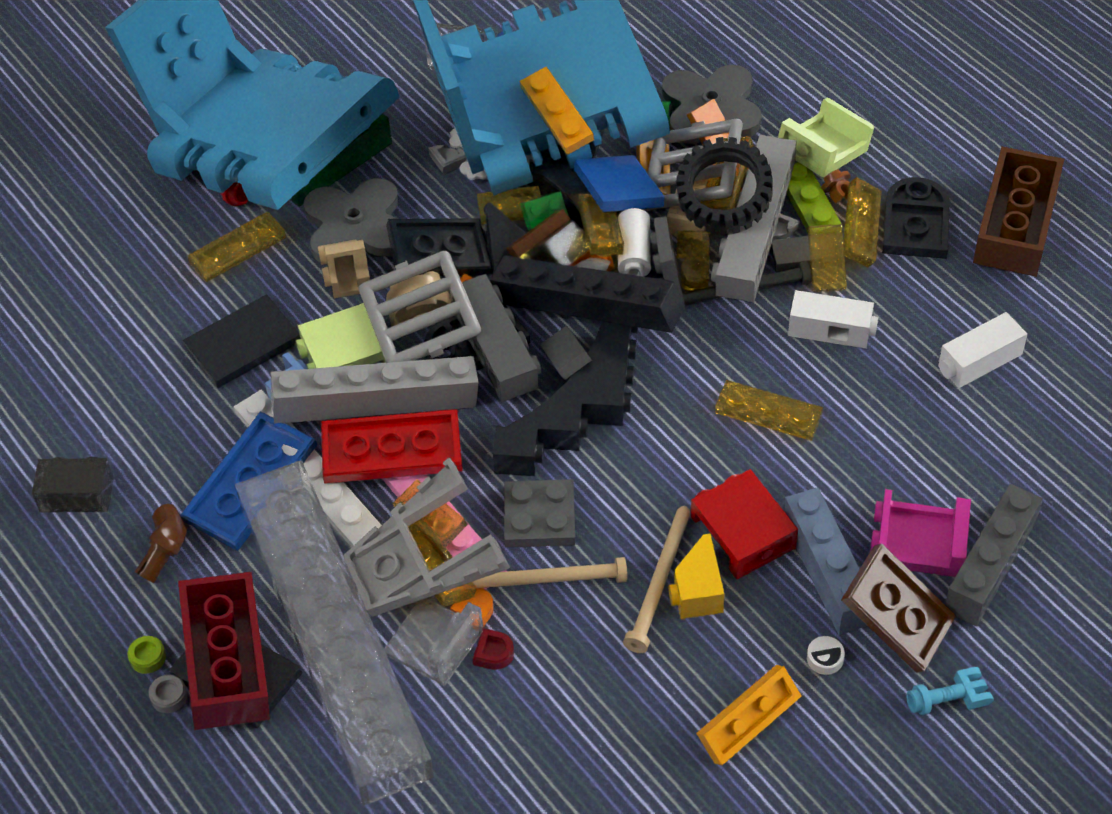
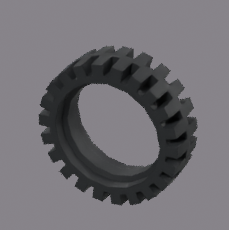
(717, 153)

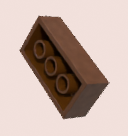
(1018, 211)

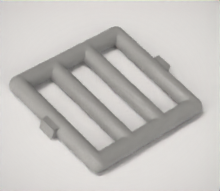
(698, 130)
(403, 272)

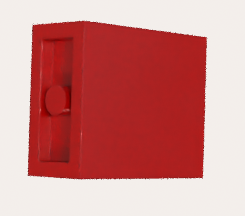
(745, 522)

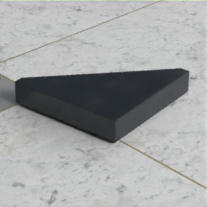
(500, 234)

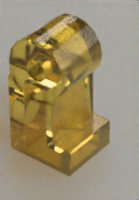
(695, 267)

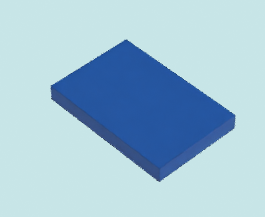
(619, 183)

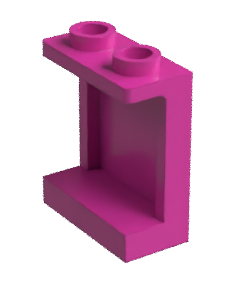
(923, 535)

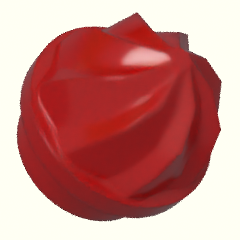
(235, 195)

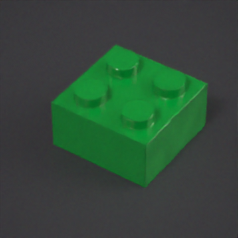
(539, 209)

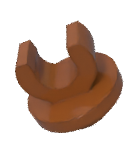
(837, 185)

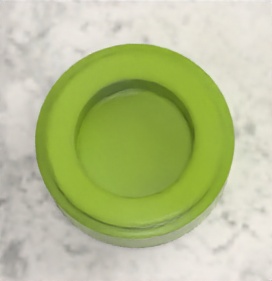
(146, 654)

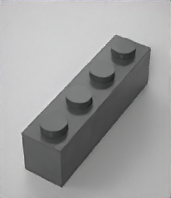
(499, 344)
(993, 554)

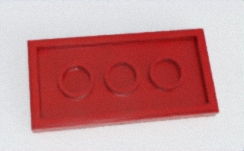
(389, 445)

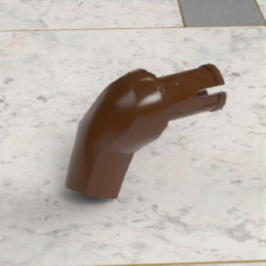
(164, 541)

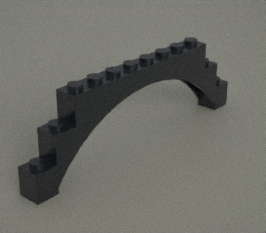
(592, 393)

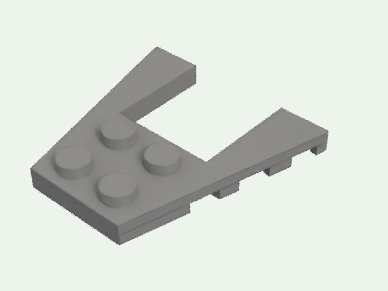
(390, 565)

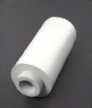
(636, 236)

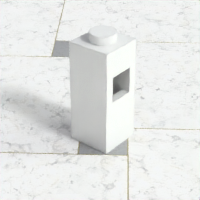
(832, 319)
(982, 350)

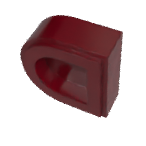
(493, 650)

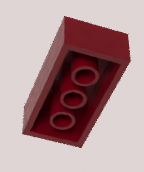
(223, 651)

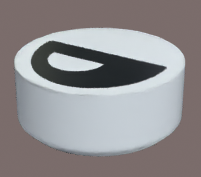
(825, 655)

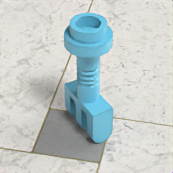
(922, 699)

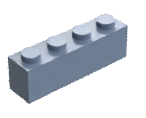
(824, 555)

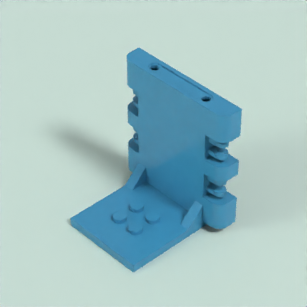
(587, 54)
(235, 110)

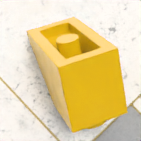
(698, 582)

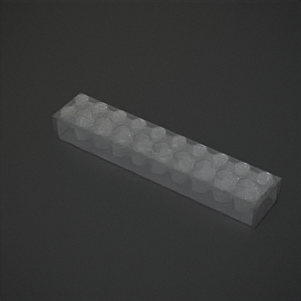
(334, 634)

